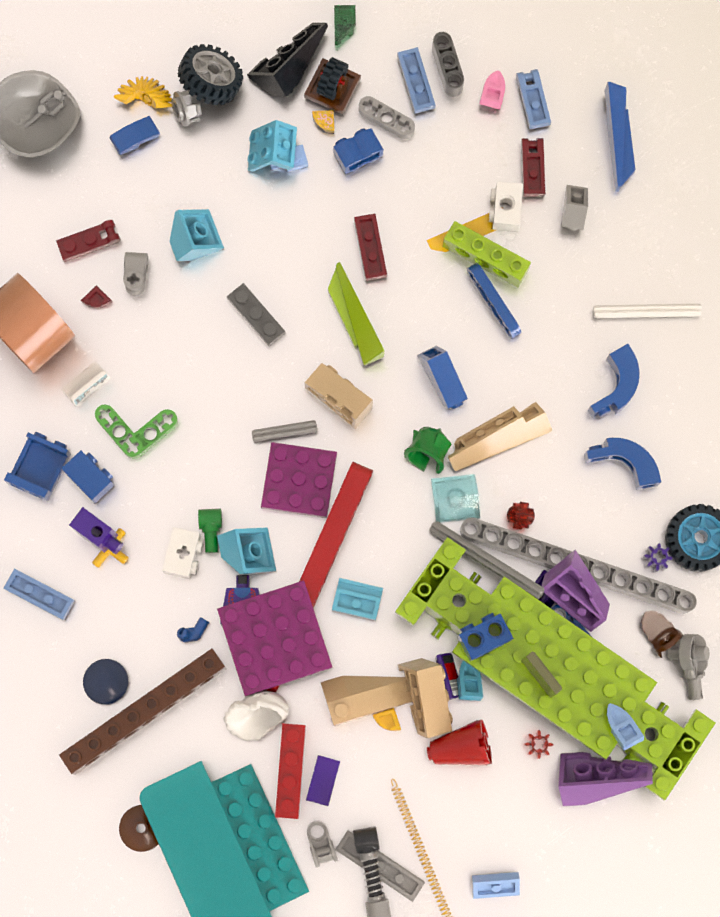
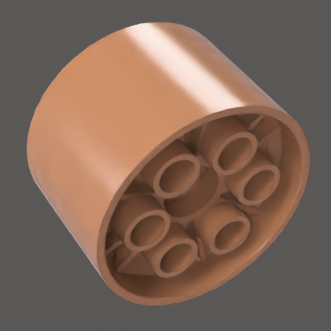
(30, 324)

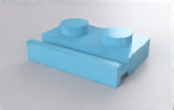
(357, 599)

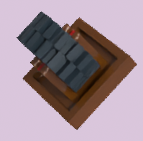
(332, 85)

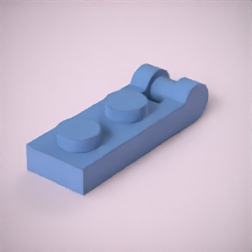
(533, 99)

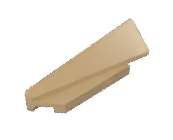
(499, 435)

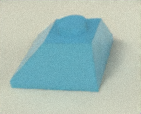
(194, 235)
(247, 550)

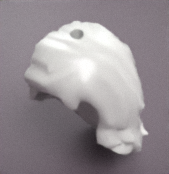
(256, 715)

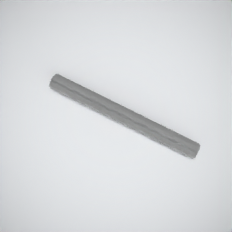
(488, 560)

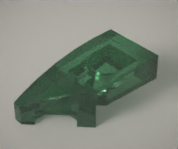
(344, 21)

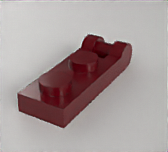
(533, 168)
(88, 241)

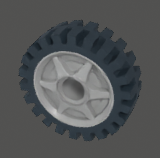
(210, 74)

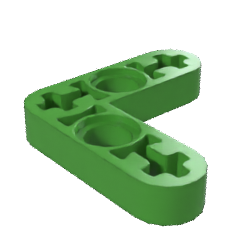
(137, 437)

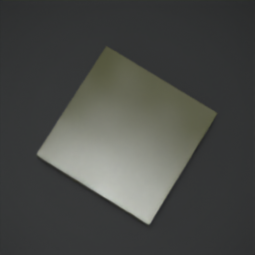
(541, 674)

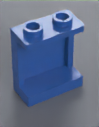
(38, 466)

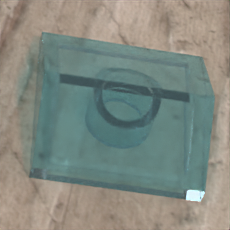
(455, 498)

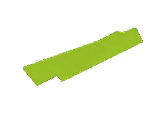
(354, 317)

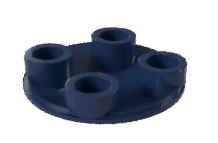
(105, 681)

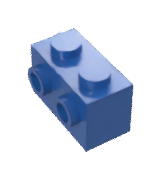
(88, 476)

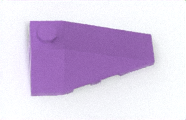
(592, 779)

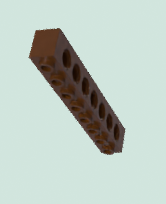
(142, 712)

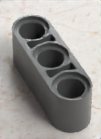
(448, 54)

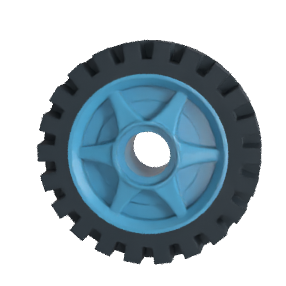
(682, 540)

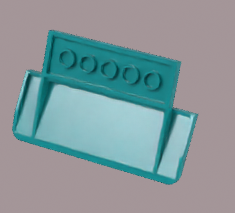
(222, 843)

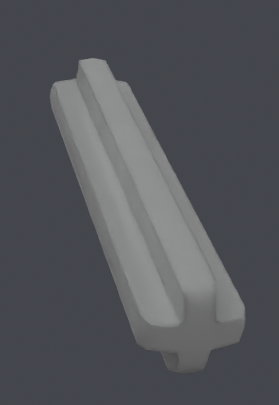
(284, 431)

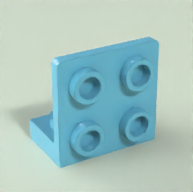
(272, 145)

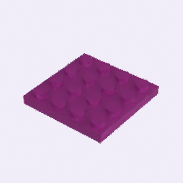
(274, 638)

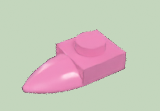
(493, 91)

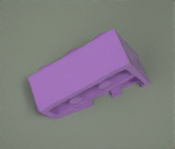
(576, 591)

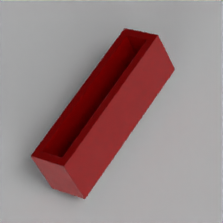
(290, 771)

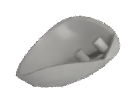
(35, 113)

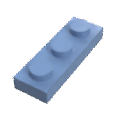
(416, 80)
(39, 594)

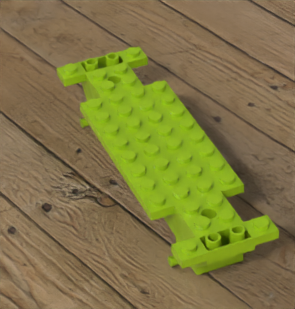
(582, 666)

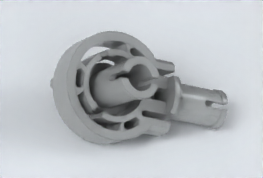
(693, 658)

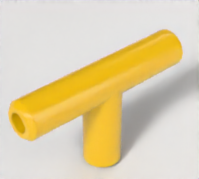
(120, 556)

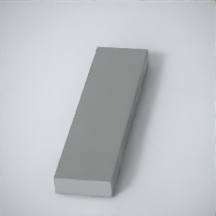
(391, 872)

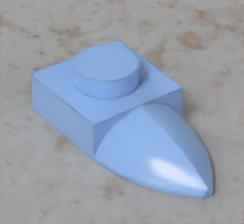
(623, 727)

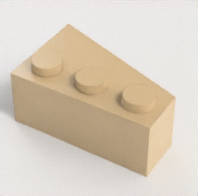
(339, 394)
(429, 697)

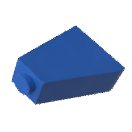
(443, 376)

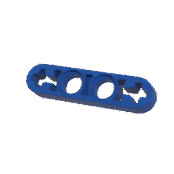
(494, 300)

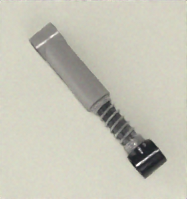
(367, 846)

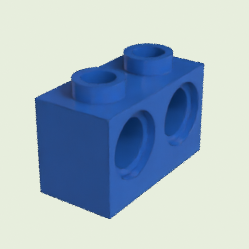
(487, 641)

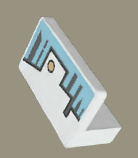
(85, 383)

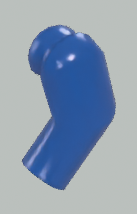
(194, 633)

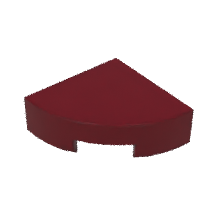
(96, 298)

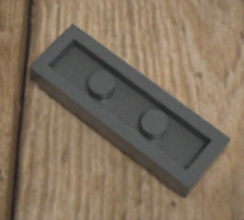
(256, 314)

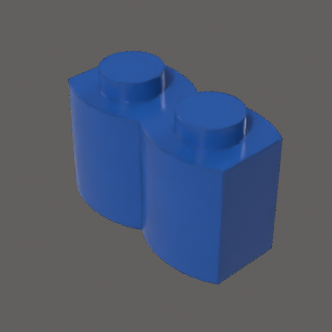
(358, 150)

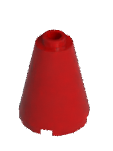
(462, 746)

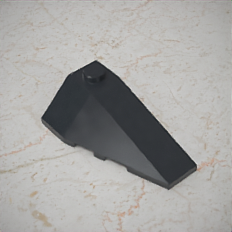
(285, 69)

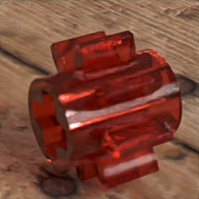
(520, 515)
(545, 744)

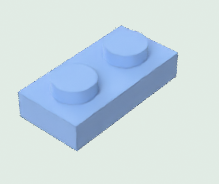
(495, 885)

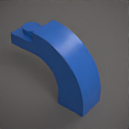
(627, 378)
(630, 453)

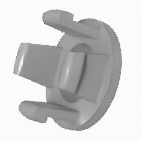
(184, 109)

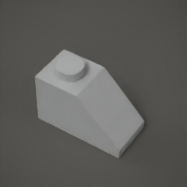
(575, 207)

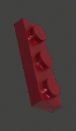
(370, 247)

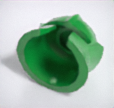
(431, 442)

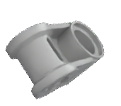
(135, 269)
(321, 845)

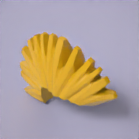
(145, 91)

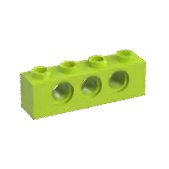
(486, 253)

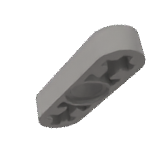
(370, 115)

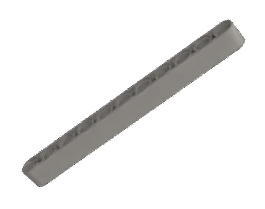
(610, 571)

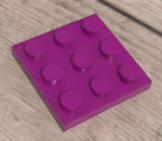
(299, 480)

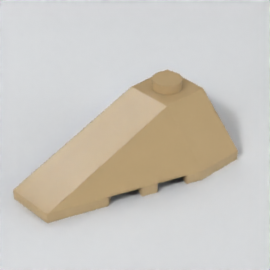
(362, 696)

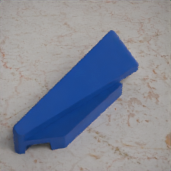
(619, 134)

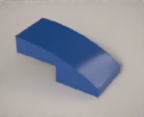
(134, 134)

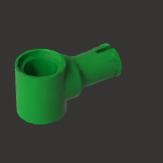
(210, 522)

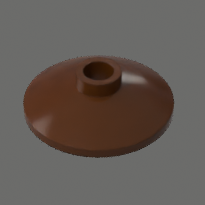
(128, 830)

